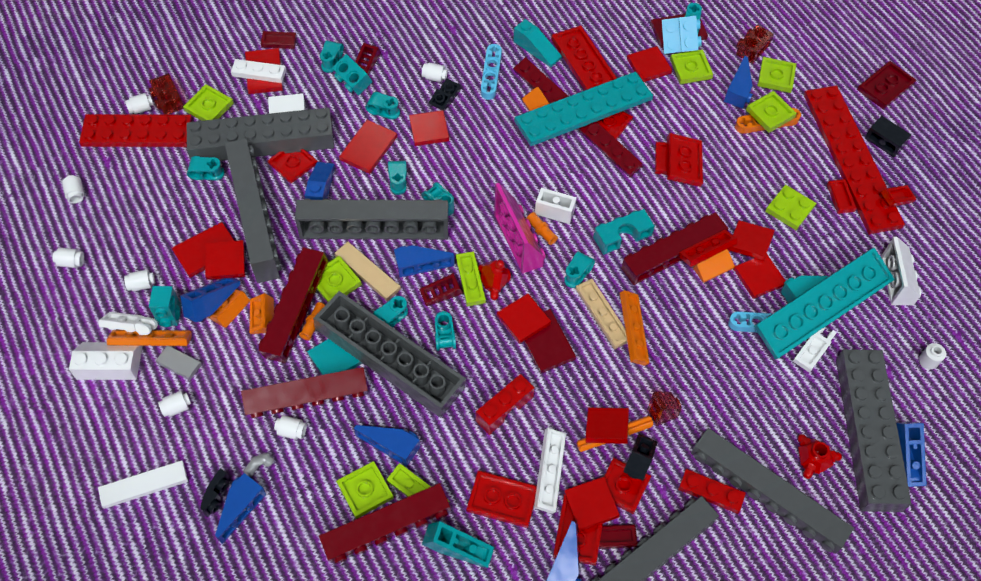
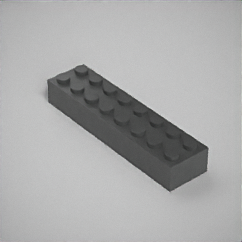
(265, 132)
(253, 211)
(372, 219)
(389, 354)
(872, 431)

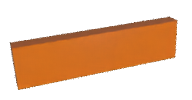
(634, 328)
(155, 338)

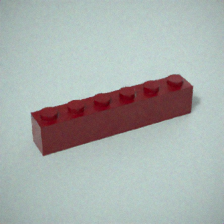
(665, 251)
(293, 305)
(303, 391)
(385, 523)

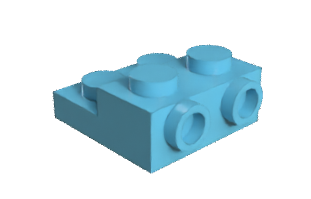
(681, 34)

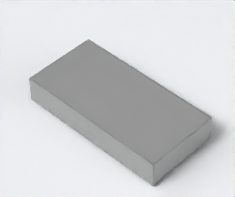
(178, 362)

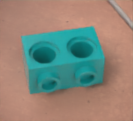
(353, 73)
(165, 305)

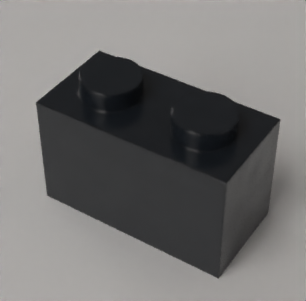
(888, 136)
(640, 457)

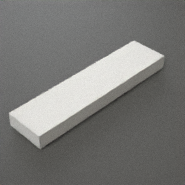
(550, 471)
(142, 484)

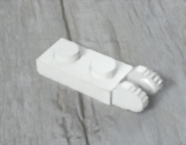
(128, 322)
(813, 350)

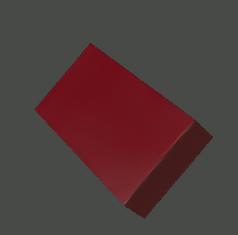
(282, 40)
(618, 537)

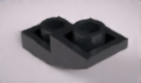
(446, 95)
(211, 500)

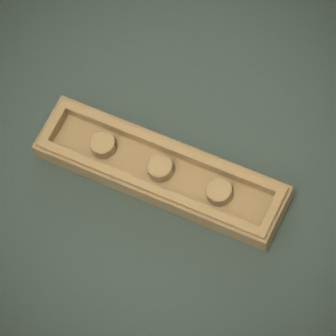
(368, 271)
(602, 313)

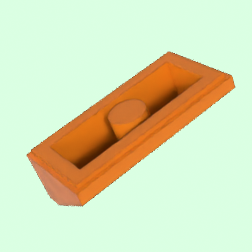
(535, 99)
(714, 266)
(230, 308)
(260, 313)

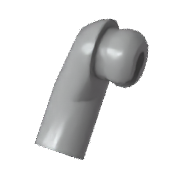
(256, 461)

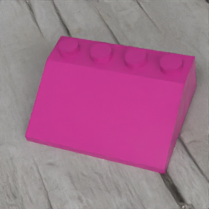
(517, 231)

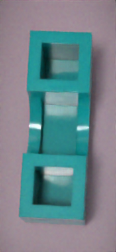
(636, 224)

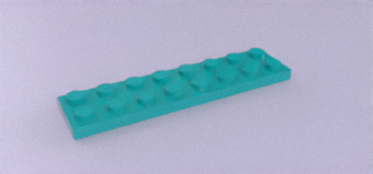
(583, 108)
(824, 303)

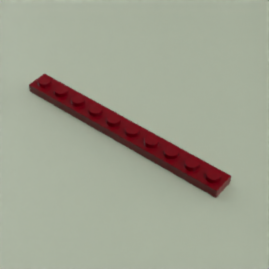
(593, 132)

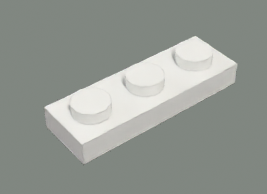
(258, 71)

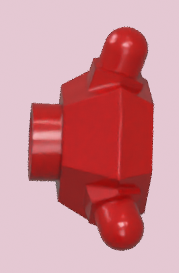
(494, 277)
(815, 456)

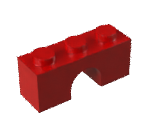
(513, 395)

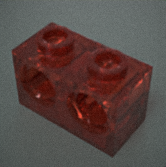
(754, 43)
(166, 94)

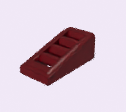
(366, 48)
(450, 293)

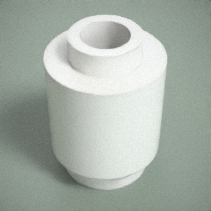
(434, 72)
(139, 103)
(73, 189)
(68, 257)
(139, 280)
(932, 356)
(174, 404)
(290, 427)

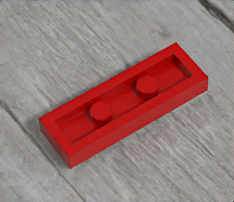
(708, 248)
(712, 491)

